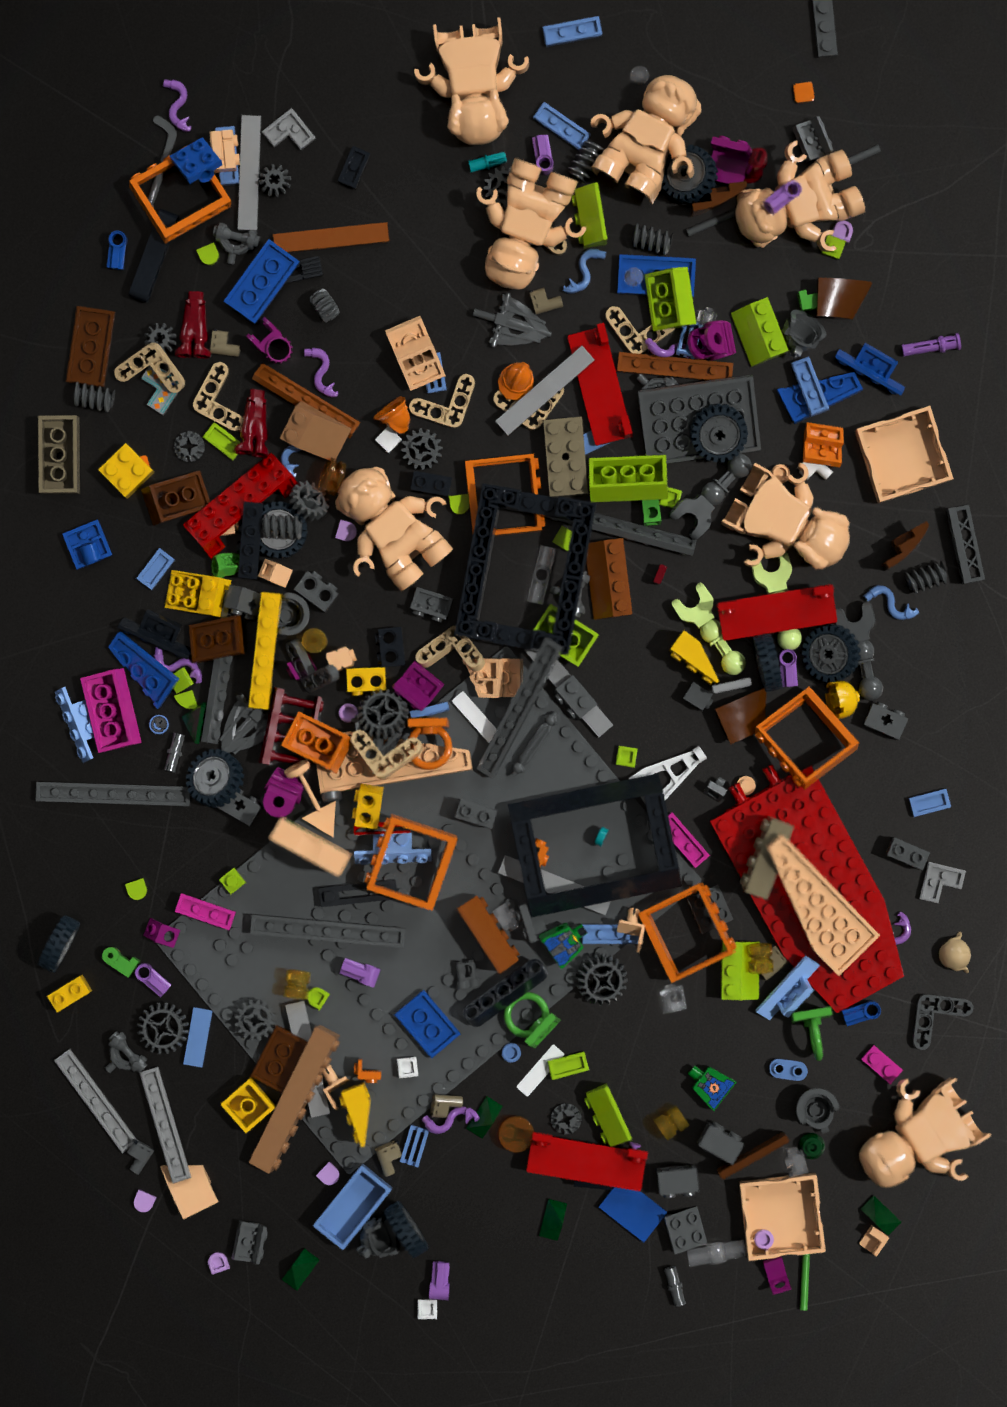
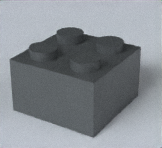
(720, 1143)
(677, 1180)

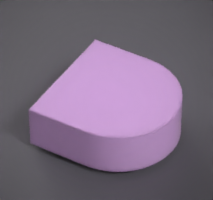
(843, 230)
(346, 531)
(329, 1174)
(144, 1201)
(218, 1262)

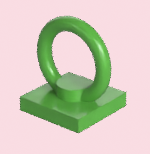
(812, 1019)
(540, 1028)

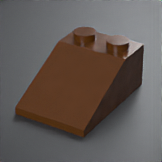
(175, 497)

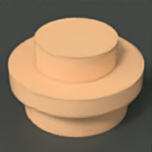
(781, 472)
(747, 784)

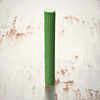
(804, 1282)

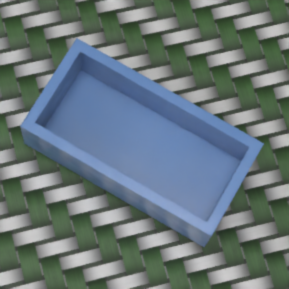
(352, 1206)

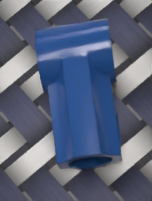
(116, 253)
(859, 1013)

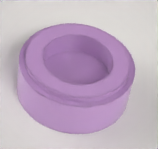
(348, 712)
(763, 1239)

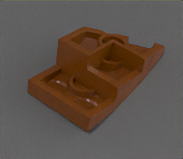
(717, 197)
(840, 297)
(905, 544)
(743, 715)

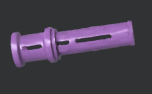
(940, 344)

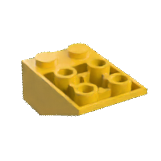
(196, 593)
(692, 653)
(358, 1105)

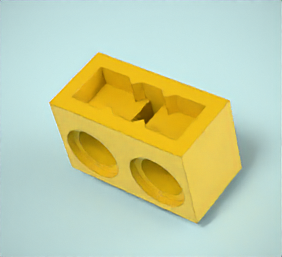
(366, 675)
(371, 806)
(69, 993)

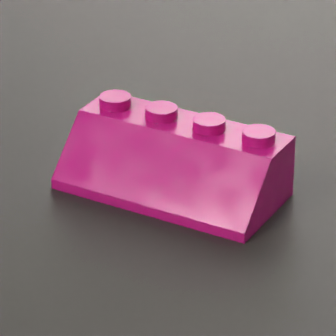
(111, 710)

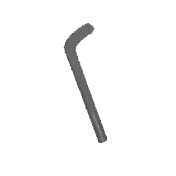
(172, 134)

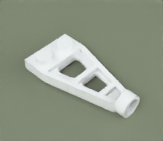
(665, 765)

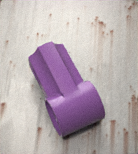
(542, 152)
(782, 197)
(788, 670)
(363, 973)
(154, 980)
(439, 1286)

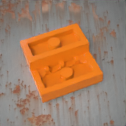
(823, 444)

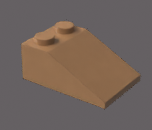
(315, 432)

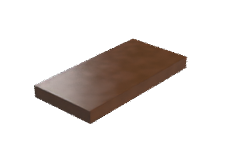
(90, 346)
(753, 1155)

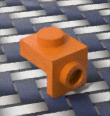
(543, 858)
(370, 1075)

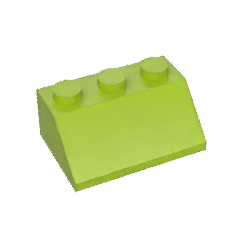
(590, 215)
(670, 298)
(759, 332)
(581, 639)
(735, 975)
(607, 1115)

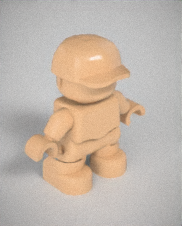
(528, 222)
(921, 1137)

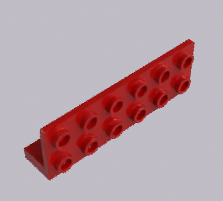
(601, 388)
(227, 507)
(777, 612)
(586, 1162)

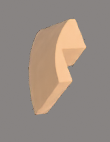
(498, 677)
(193, 1193)

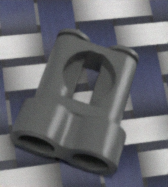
(467, 982)

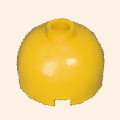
(841, 698)

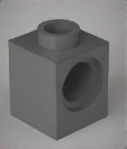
(698, 697)

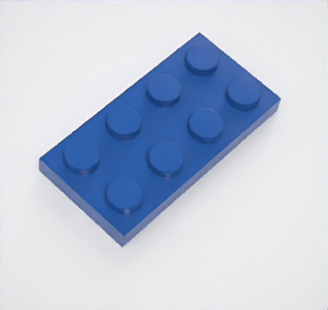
(648, 265)
(261, 281)

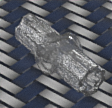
(544, 562)
(716, 1253)

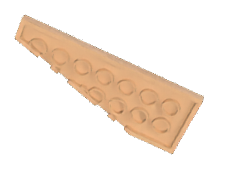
(355, 770)
(826, 917)

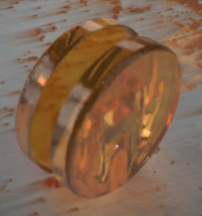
(332, 476)
(516, 1134)

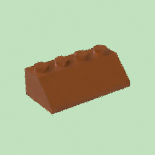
(608, 579)
(488, 934)

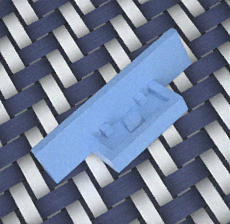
(78, 721)
(398, 851)
(790, 991)

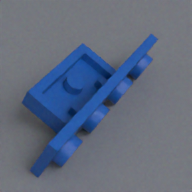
(874, 365)

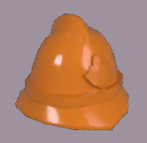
(516, 381)
(395, 415)

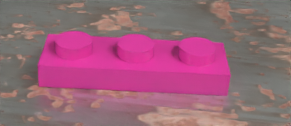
(686, 842)
(205, 911)

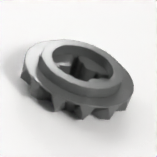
(183, 453)
(569, 1110)

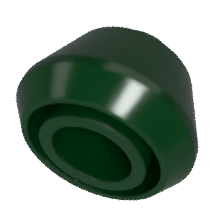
(805, 1145)

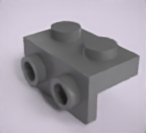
(813, 139)
(431, 604)
(574, 698)
(534, 925)
(249, 1242)

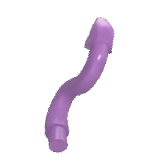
(178, 86)
(656, 350)
(319, 353)
(195, 671)
(904, 922)
(433, 1128)

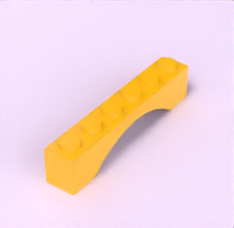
(265, 650)

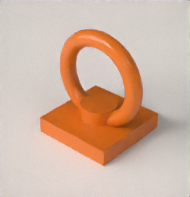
(431, 726)

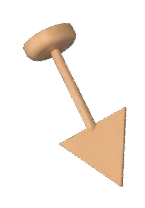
(323, 817)

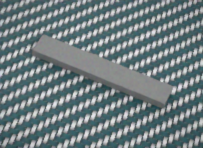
(249, 173)
(545, 390)
(595, 717)
(553, 884)
(301, 1027)
(95, 1100)
(165, 1125)

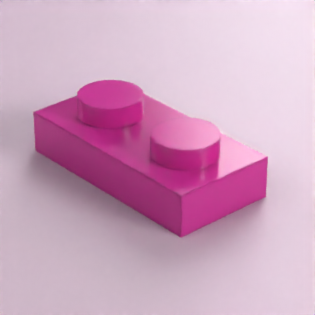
(881, 1064)

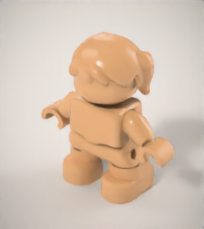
(473, 84)
(650, 136)
(814, 203)
(784, 519)
(391, 527)

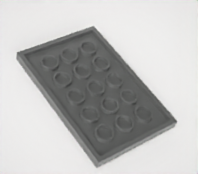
(670, 412)

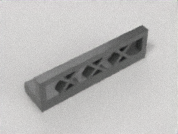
(959, 547)

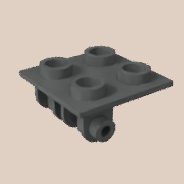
(701, 913)
(685, 1230)

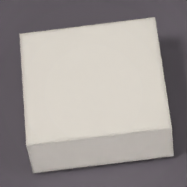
(388, 439)
(407, 1067)
(427, 1309)

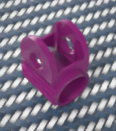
(715, 338)
(264, 344)
(288, 788)

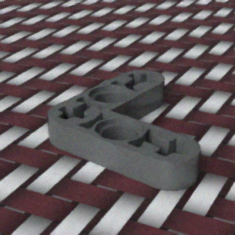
(306, 670)
(929, 1013)

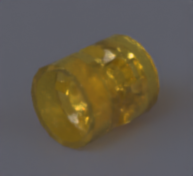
(314, 641)
(760, 958)
(297, 984)
(671, 1122)

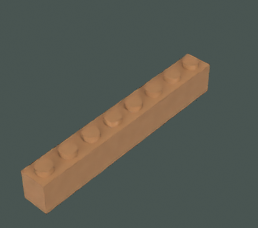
(294, 1099)

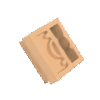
(415, 353)

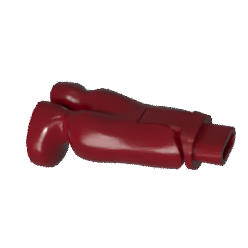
(755, 165)
(194, 328)
(254, 426)

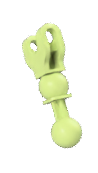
(775, 583)
(710, 629)

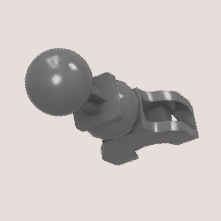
(711, 495)
(870, 686)

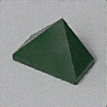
(194, 722)
(487, 1114)
(880, 1215)
(553, 1219)
(300, 1269)

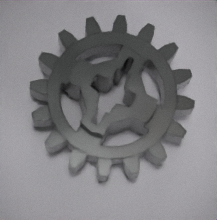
(500, 180)
(424, 441)
(309, 500)
(256, 1011)

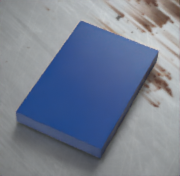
(427, 1024)
(633, 1211)

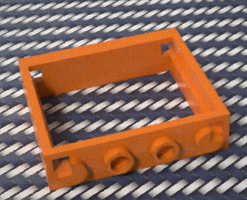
(190, 221)
(535, 485)
(826, 716)
(383, 842)
(660, 946)

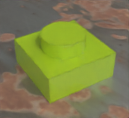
(838, 243)
(232, 881)

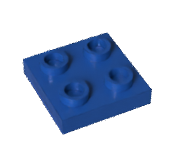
(196, 161)
(87, 544)

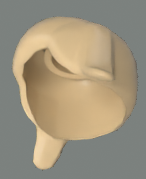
(955, 954)

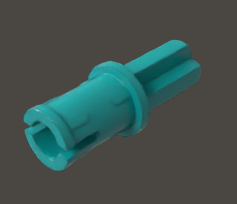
(487, 161)

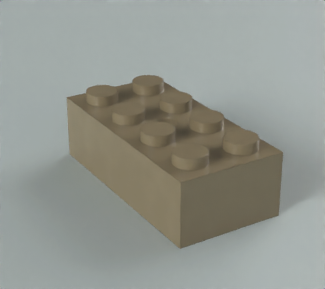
(55, 436)
(566, 476)
(761, 866)

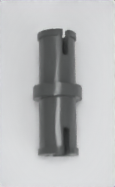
(174, 752)
(674, 1286)

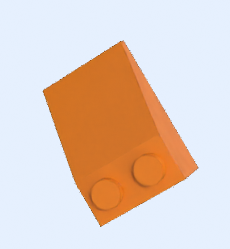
(317, 742)

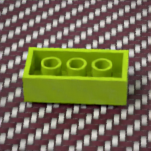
(628, 478)

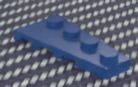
(834, 389)
(150, 674)

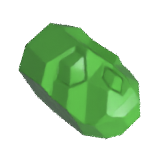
(225, 564)

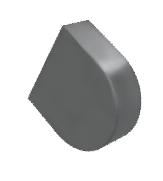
(331, 796)

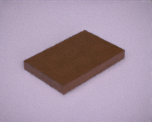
(216, 639)
(279, 1059)

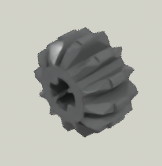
(276, 174)
(324, 305)
(154, 336)

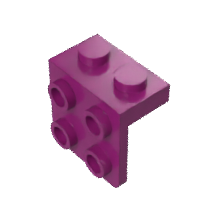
(730, 159)
(418, 686)

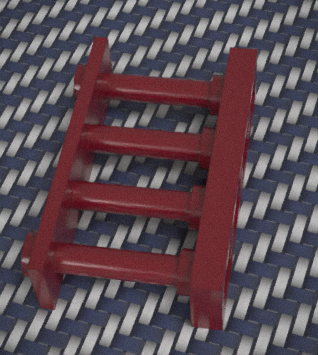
(276, 717)

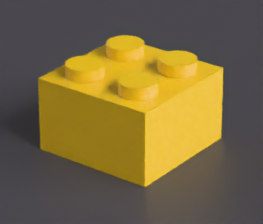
(126, 470)
(248, 1105)

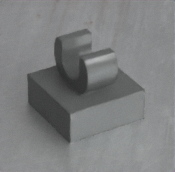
(716, 789)

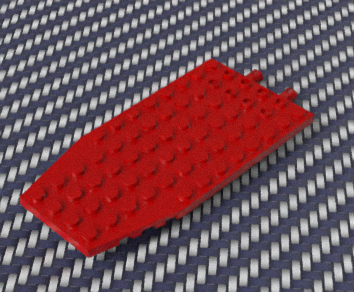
(830, 850)

